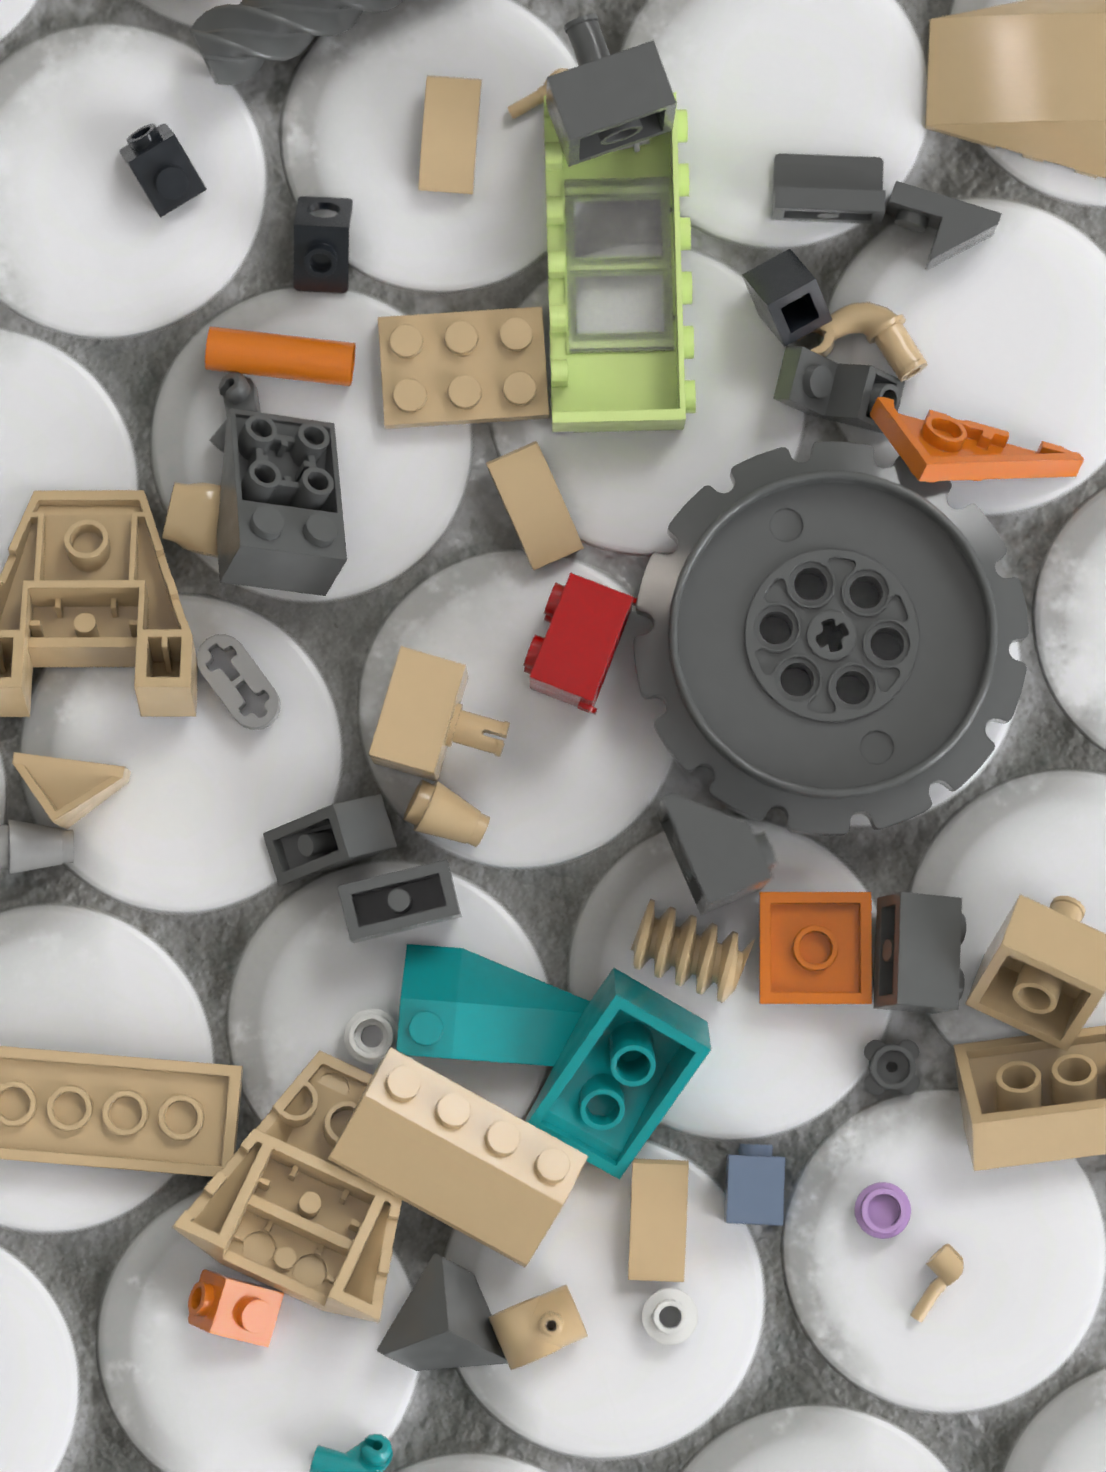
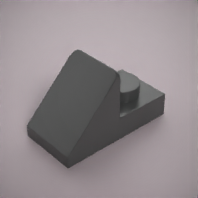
(957, 222)

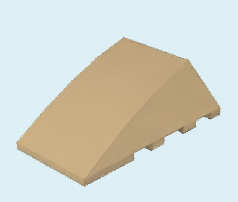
(1023, 80)
(292, 1212)

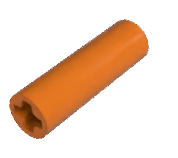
(280, 356)

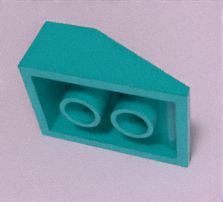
(620, 1072)

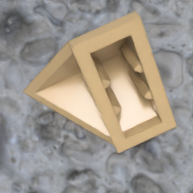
(67, 786)

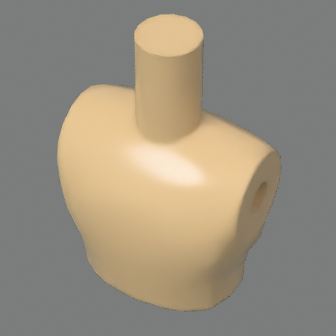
(193, 517)

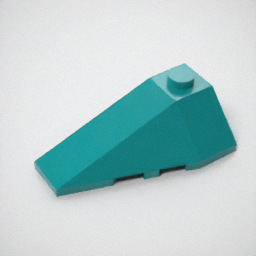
(480, 1010)

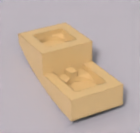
(449, 134)
(534, 505)
(658, 1220)

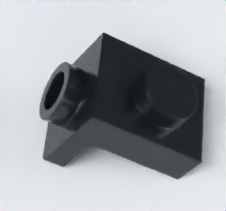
(162, 167)

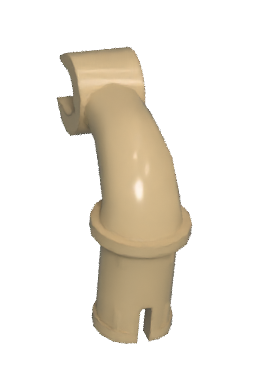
(880, 327)

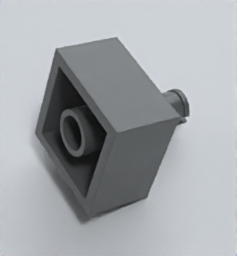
(608, 97)

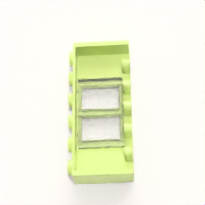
(619, 286)

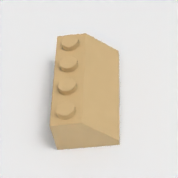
(1033, 1099)
(458, 1157)

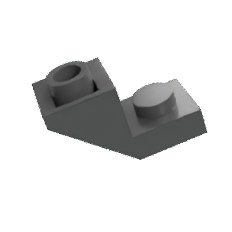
(834, 389)

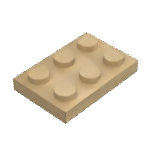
(463, 367)

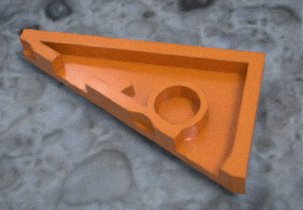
(966, 450)

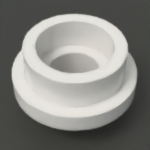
(356, 1026)
(664, 1298)

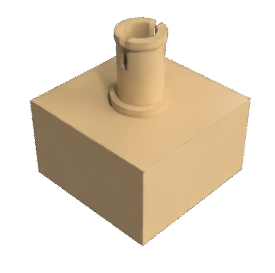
(426, 716)
(1043, 971)

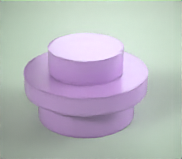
(882, 1210)

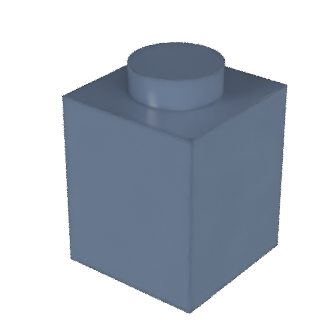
(754, 1186)

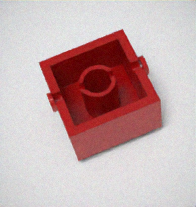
(580, 641)

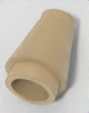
(445, 814)

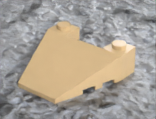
(94, 592)

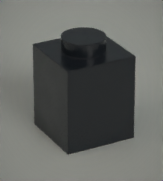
(787, 297)

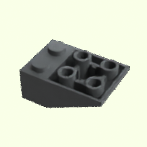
(280, 504)

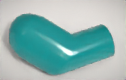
(368, 1456)

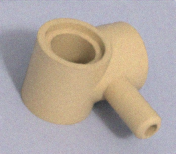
(538, 1327)

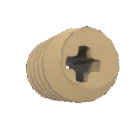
(689, 952)

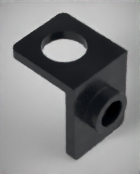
(322, 245)

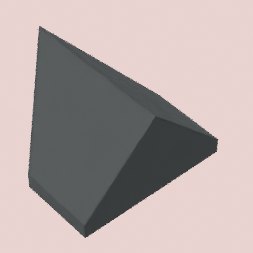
(443, 1322)

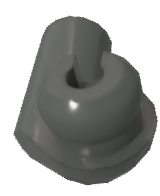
(238, 393)

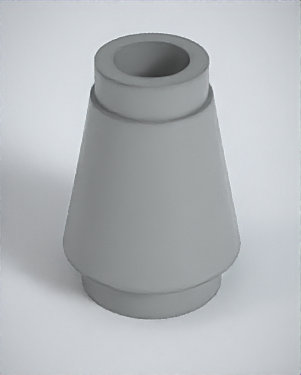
(34, 846)

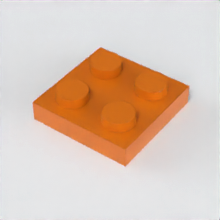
(815, 948)

